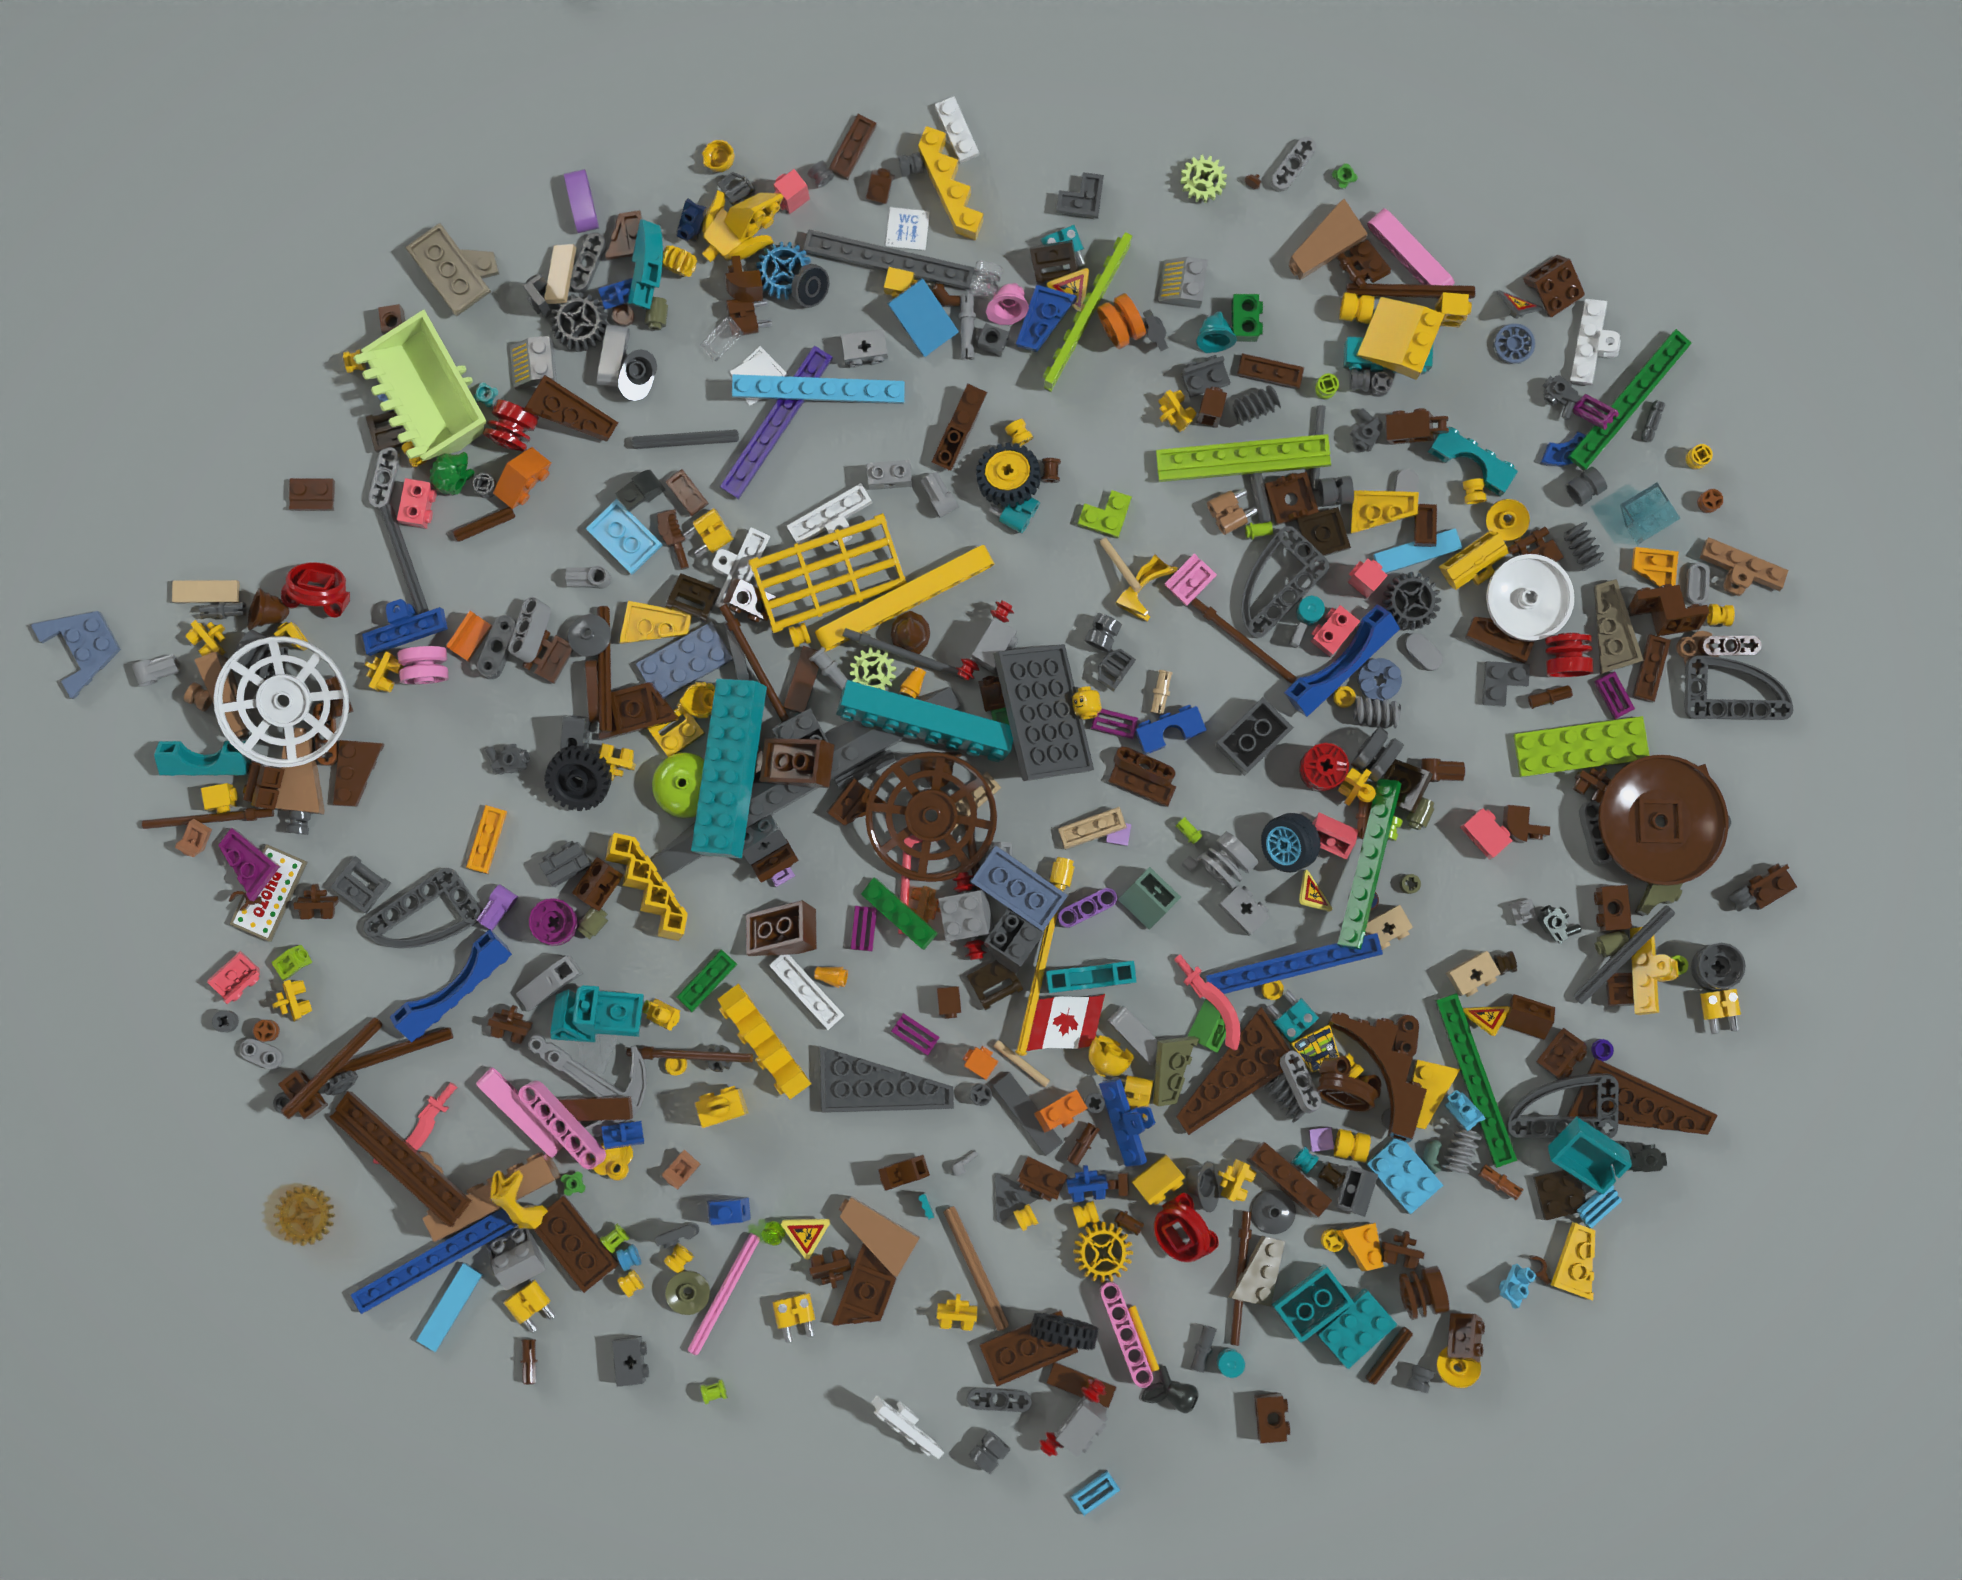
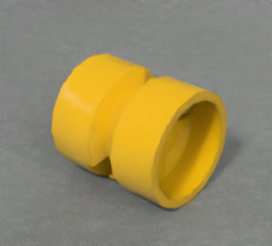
(1356, 307)
(1352, 1145)

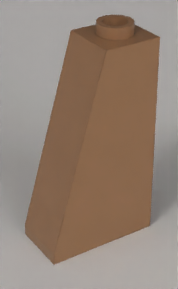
(1333, 236)
(209, 668)
(301, 783)
(882, 1236)

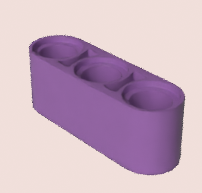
(581, 201)
(1095, 900)

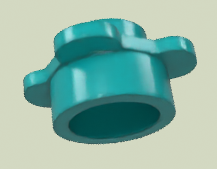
(481, 390)

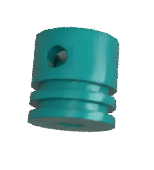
(1310, 610)
(1230, 1362)

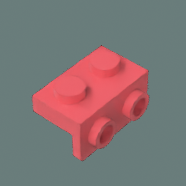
(234, 977)

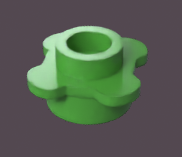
(1348, 171)
(578, 1187)

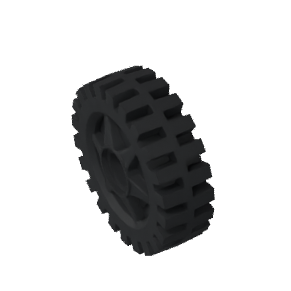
(578, 763)
(1064, 1331)

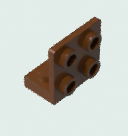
(1556, 284)

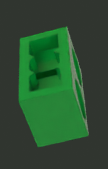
(1241, 317)

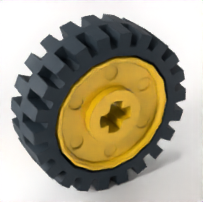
(1008, 474)

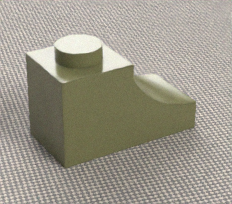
(1656, 894)

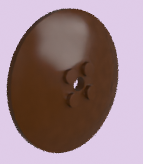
(1692, 815)

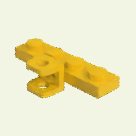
(1646, 971)

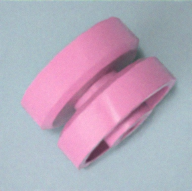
(423, 665)

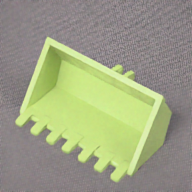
(423, 389)

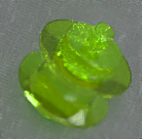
(773, 1233)

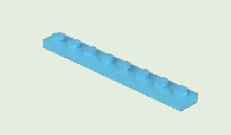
(818, 389)

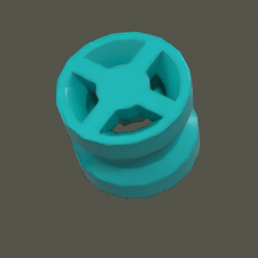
(1305, 1160)

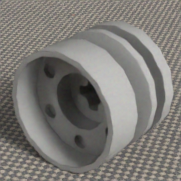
(1229, 860)

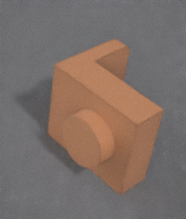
(194, 839)
(680, 1169)

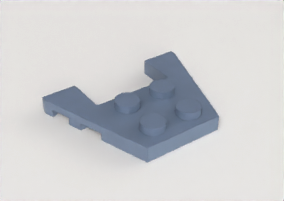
(88, 641)

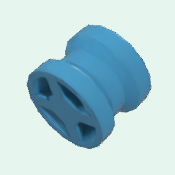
(629, 1257)

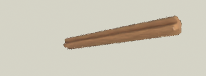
(976, 1268)

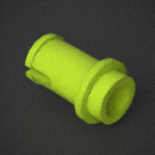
(1261, 529)
(1189, 831)

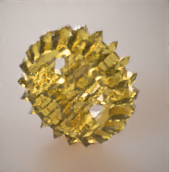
(305, 1223)

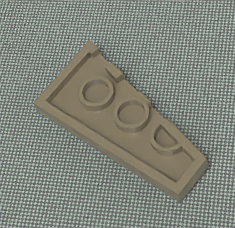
(1614, 629)

